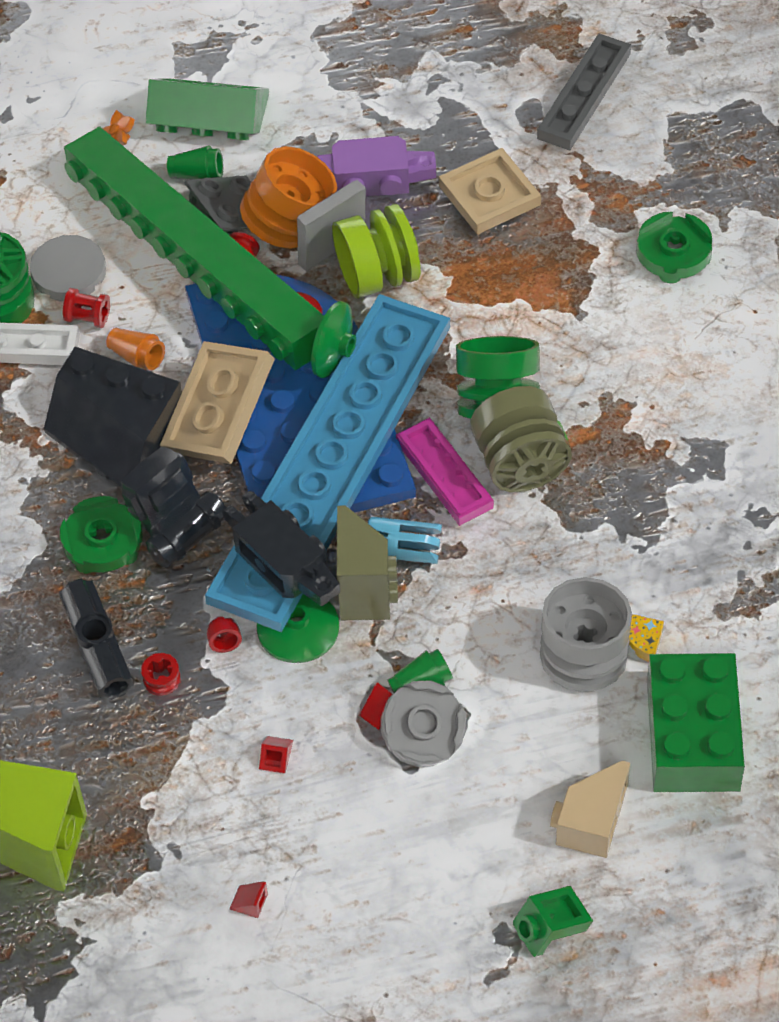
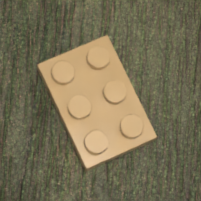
(217, 402)

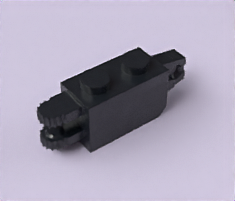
(281, 550)

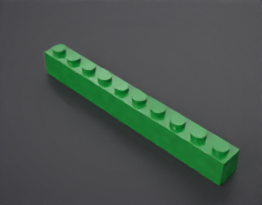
(195, 246)

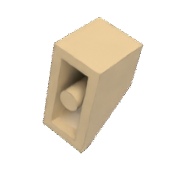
(591, 811)

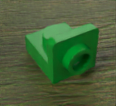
(549, 918)

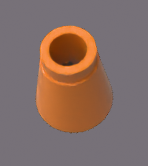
(137, 348)

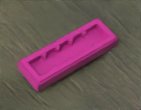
(445, 471)

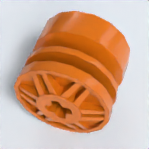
(283, 189)

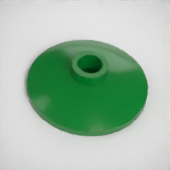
(333, 340)
(302, 639)

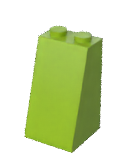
(40, 821)

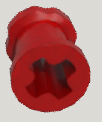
(75, 300)

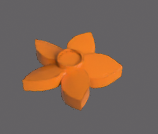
(120, 127)

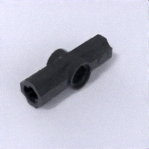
(101, 655)

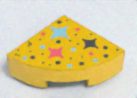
(645, 636)

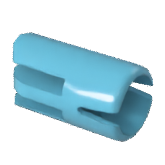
(397, 539)

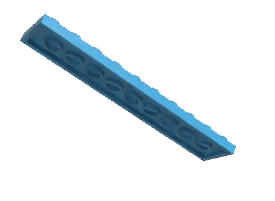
(338, 444)

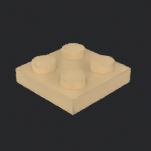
(489, 190)

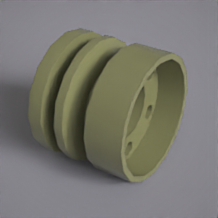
(520, 439)

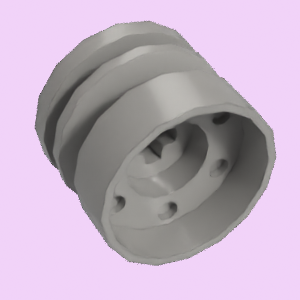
(585, 634)

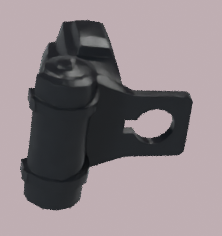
(169, 506)

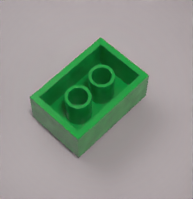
(695, 723)

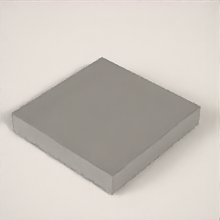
(316, 223)

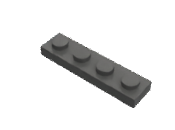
(583, 92)

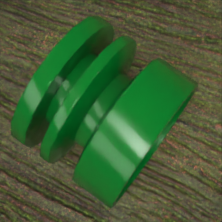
(15, 282)
(495, 366)

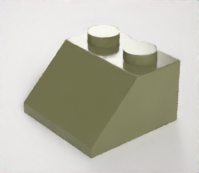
(364, 569)

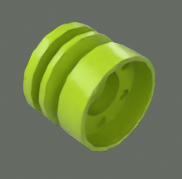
(384, 248)

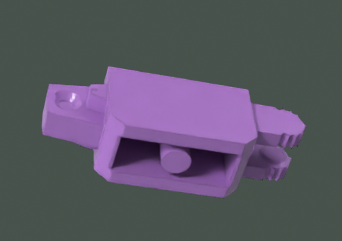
(379, 164)

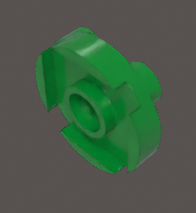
(674, 263)
(104, 554)

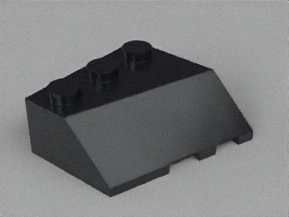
(110, 412)

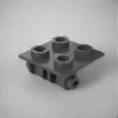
(220, 200)

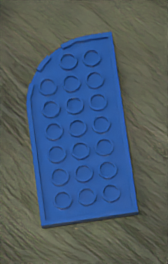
(286, 404)

